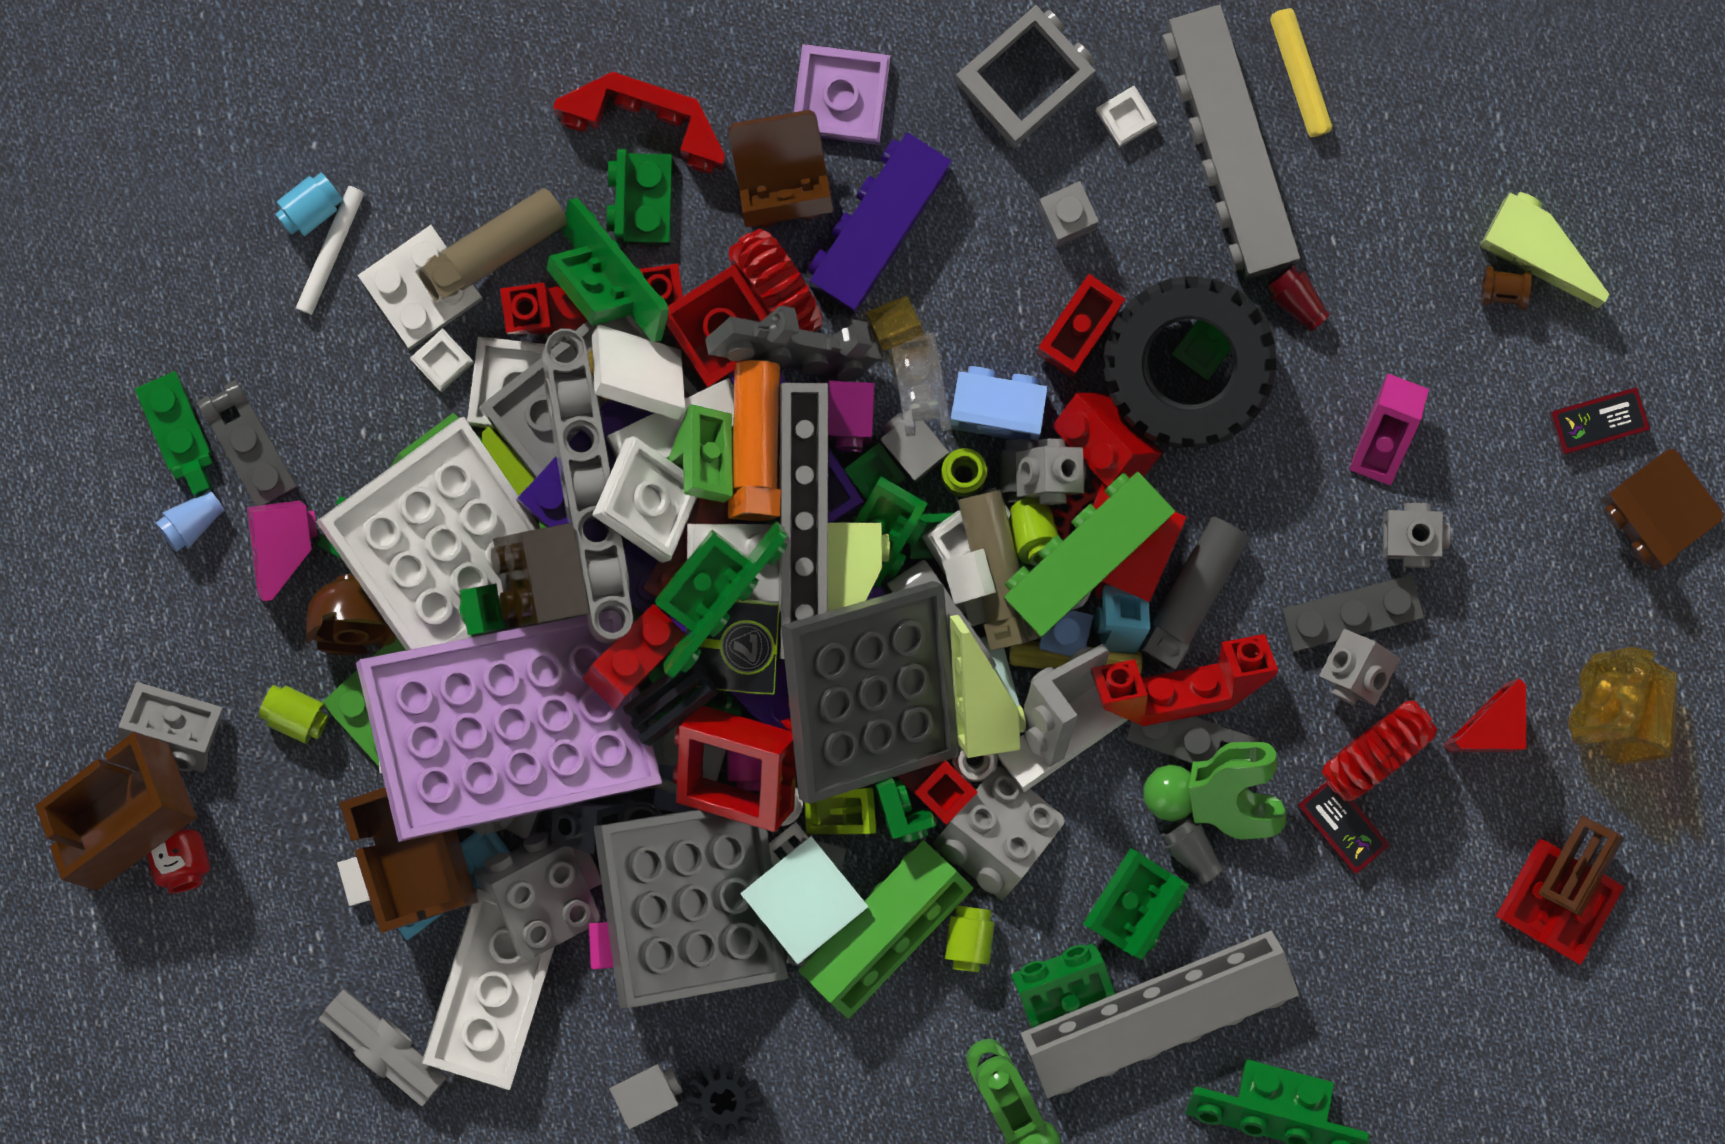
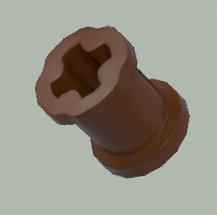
(1506, 288)

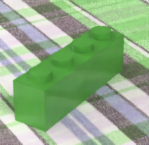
(1088, 554)
(878, 940)

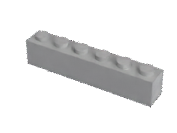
(1231, 142)
(803, 501)
(1160, 1014)

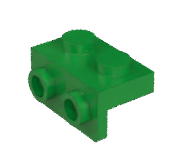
(900, 519)
(1136, 904)

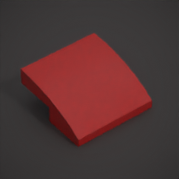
(1144, 566)
(1546, 920)

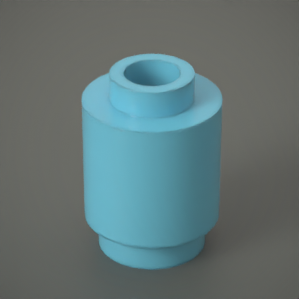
(308, 204)

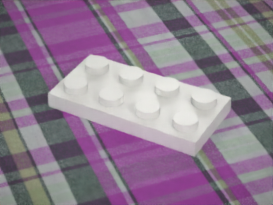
(486, 1001)

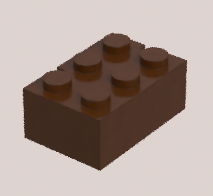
(115, 811)
(407, 877)

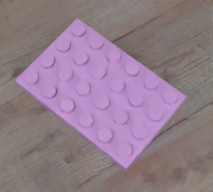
(499, 727)

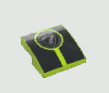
(745, 650)

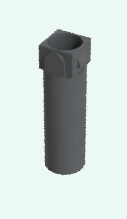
(1193, 593)

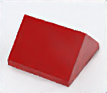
(1496, 725)

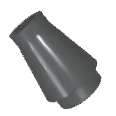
(1192, 848)

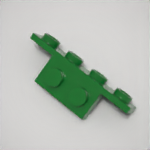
(603, 278)
(709, 587)
(1276, 1106)

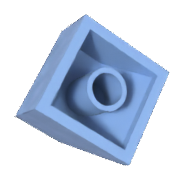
(998, 405)

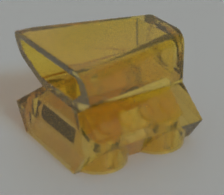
(1627, 705)

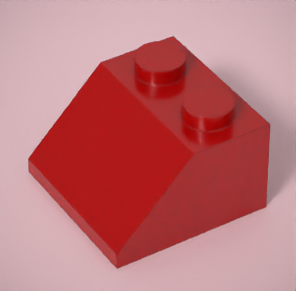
(701, 313)

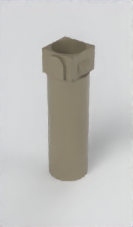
(492, 245)
(989, 529)

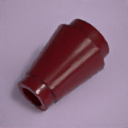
(1298, 297)

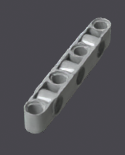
(583, 478)

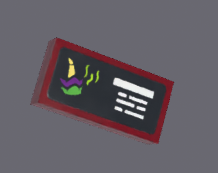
(1599, 421)
(1343, 827)

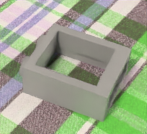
(994, 107)

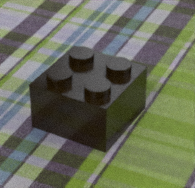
(539, 575)

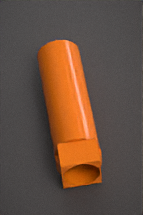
(755, 442)

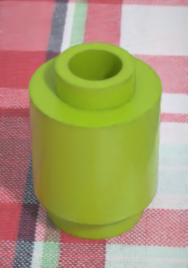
(964, 458)
(1031, 528)
(293, 713)
(970, 938)

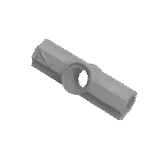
(382, 1047)

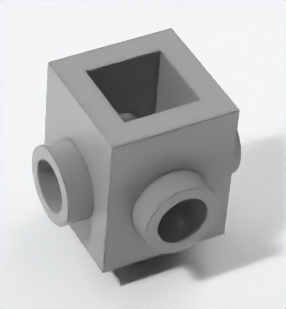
(1050, 472)
(1398, 537)
(1358, 668)

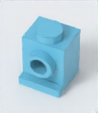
(1121, 620)

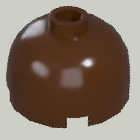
(345, 619)

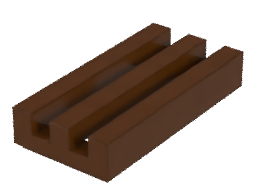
(1596, 873)

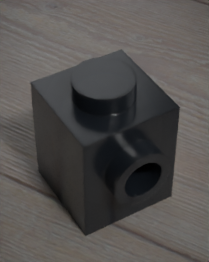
(575, 823)

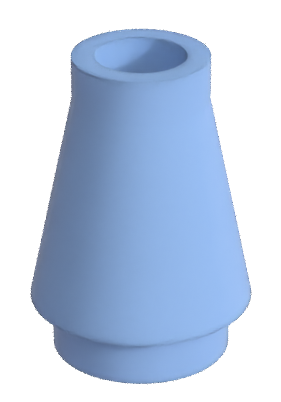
(187, 521)

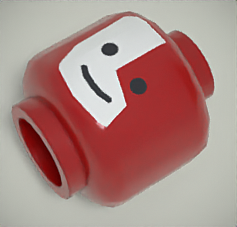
(180, 862)

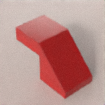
(939, 789)

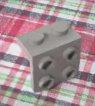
(1047, 707)
(999, 833)
(539, 894)

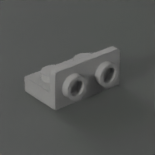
(173, 719)

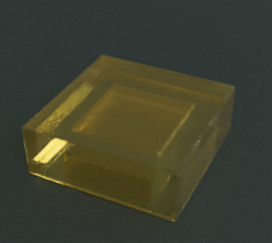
(895, 323)

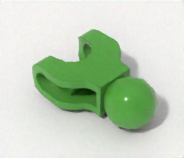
(1218, 791)
(1008, 1096)

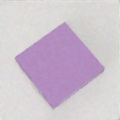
(844, 92)

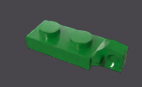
(177, 430)

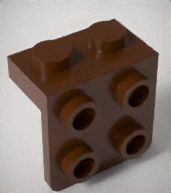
(780, 168)
(1661, 509)

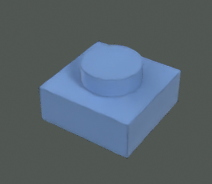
(1068, 634)

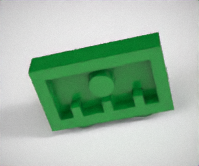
(641, 198)
(898, 814)
(1062, 983)

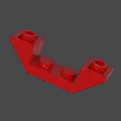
(587, 105)
(546, 310)
(1241, 670)

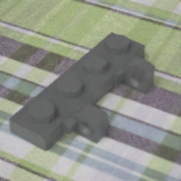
(781, 341)

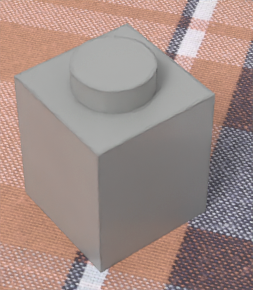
(1067, 214)
(913, 454)
(647, 1094)

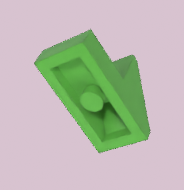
(705, 453)

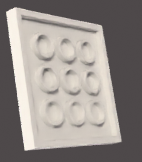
(428, 534)

